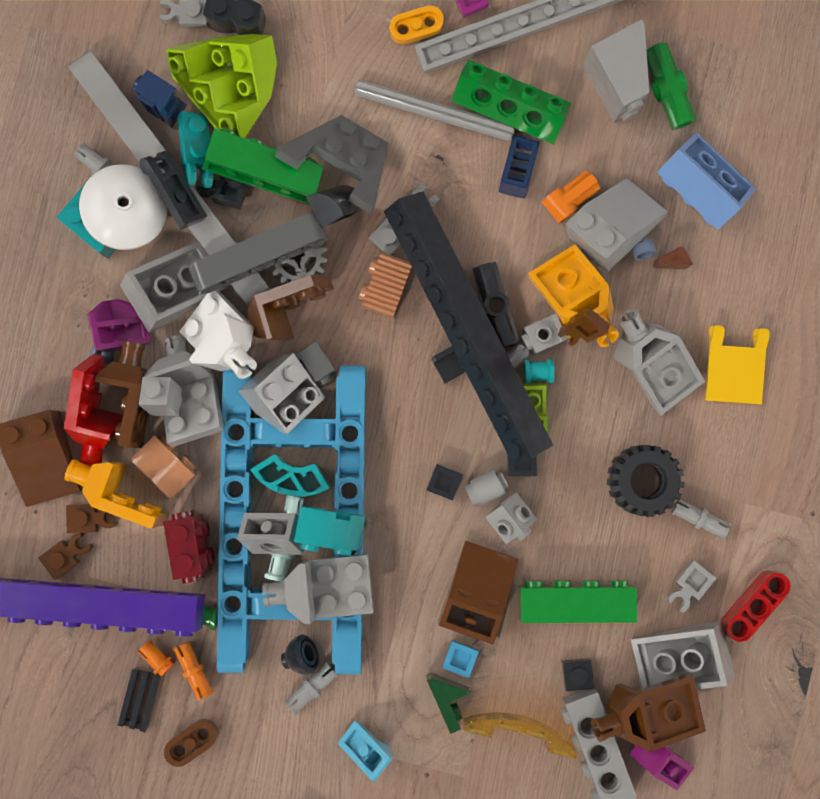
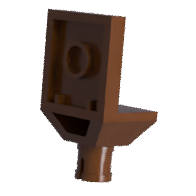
(268, 308)
(129, 375)
(653, 714)

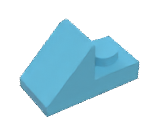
(366, 750)

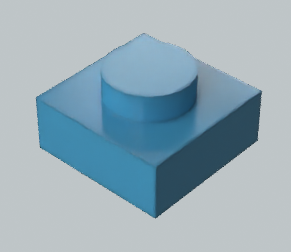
(460, 658)

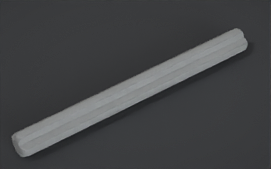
(433, 110)

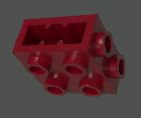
(188, 546)

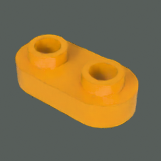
(414, 22)

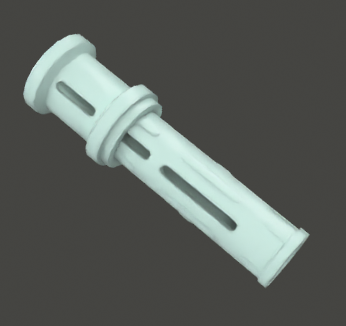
(280, 563)

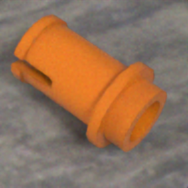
(155, 658)

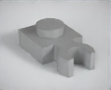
(187, 12)
(694, 582)

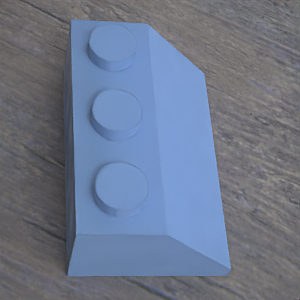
(706, 181)

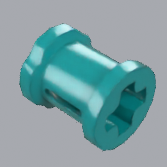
(538, 371)

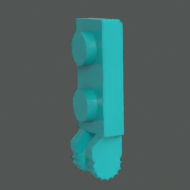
(194, 143)

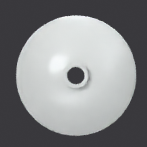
(116, 225)

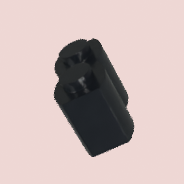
(235, 16)

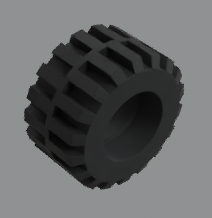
(668, 484)

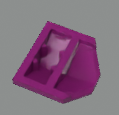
(116, 322)

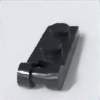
(173, 189)

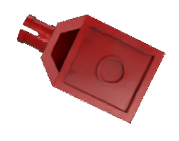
(83, 418)

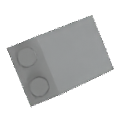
(614, 223)
(165, 287)
(689, 649)

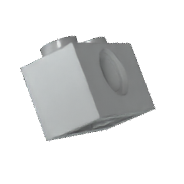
(270, 533)

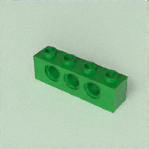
(510, 101)

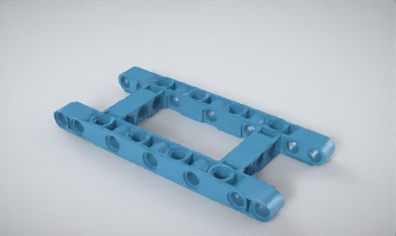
(236, 462)

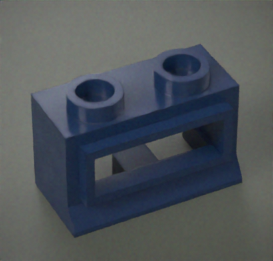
(158, 97)

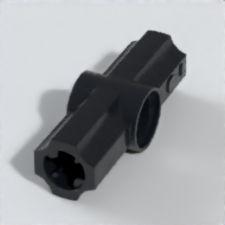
(489, 288)

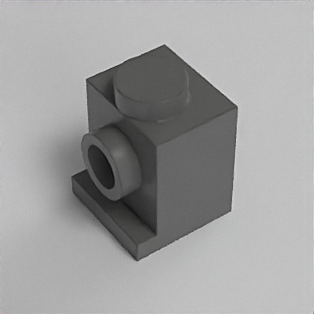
(317, 364)

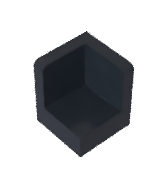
(448, 365)

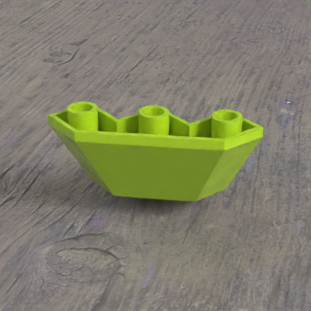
(227, 78)

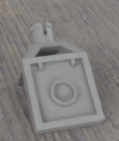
(657, 361)
(200, 403)
(325, 588)

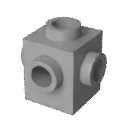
(511, 519)

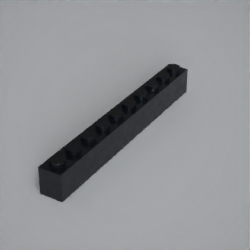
(468, 327)

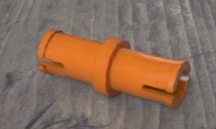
(193, 671)

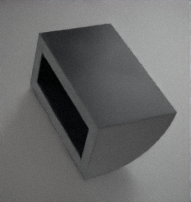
(332, 205)

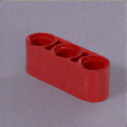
(768, 601)

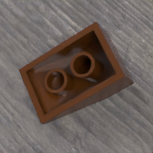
(38, 456)

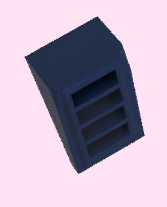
(513, 183)

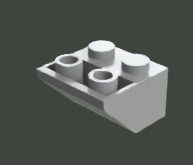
(282, 393)

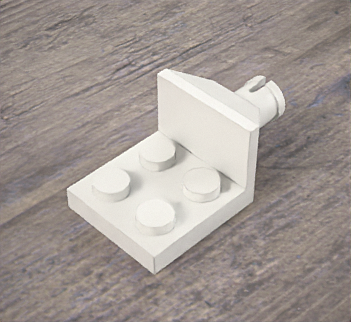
(220, 336)

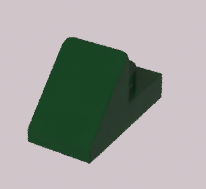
(444, 693)

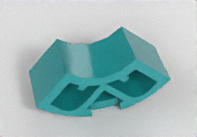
(290, 480)
(329, 529)

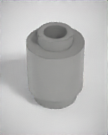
(486, 488)

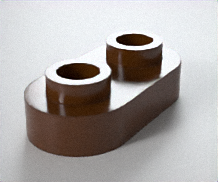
(191, 741)

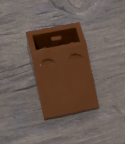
(478, 592)

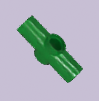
(669, 86)

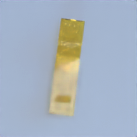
(484, 724)

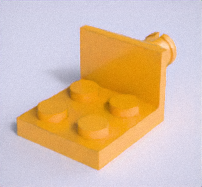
(572, 286)
(101, 488)

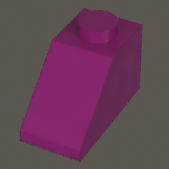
(664, 765)

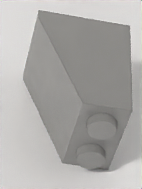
(620, 71)

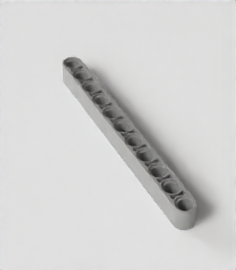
(144, 143)

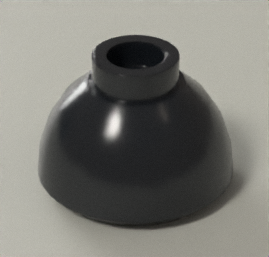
(301, 655)

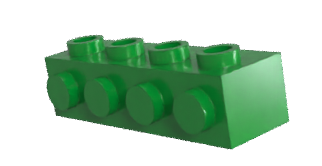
(257, 166)
(577, 602)

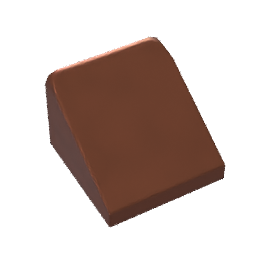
(674, 260)

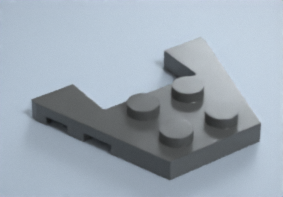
(346, 148)

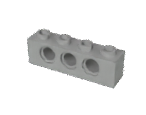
(585, 705)

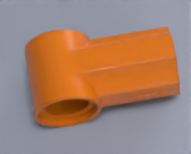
(566, 200)

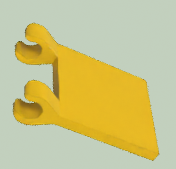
(734, 371)

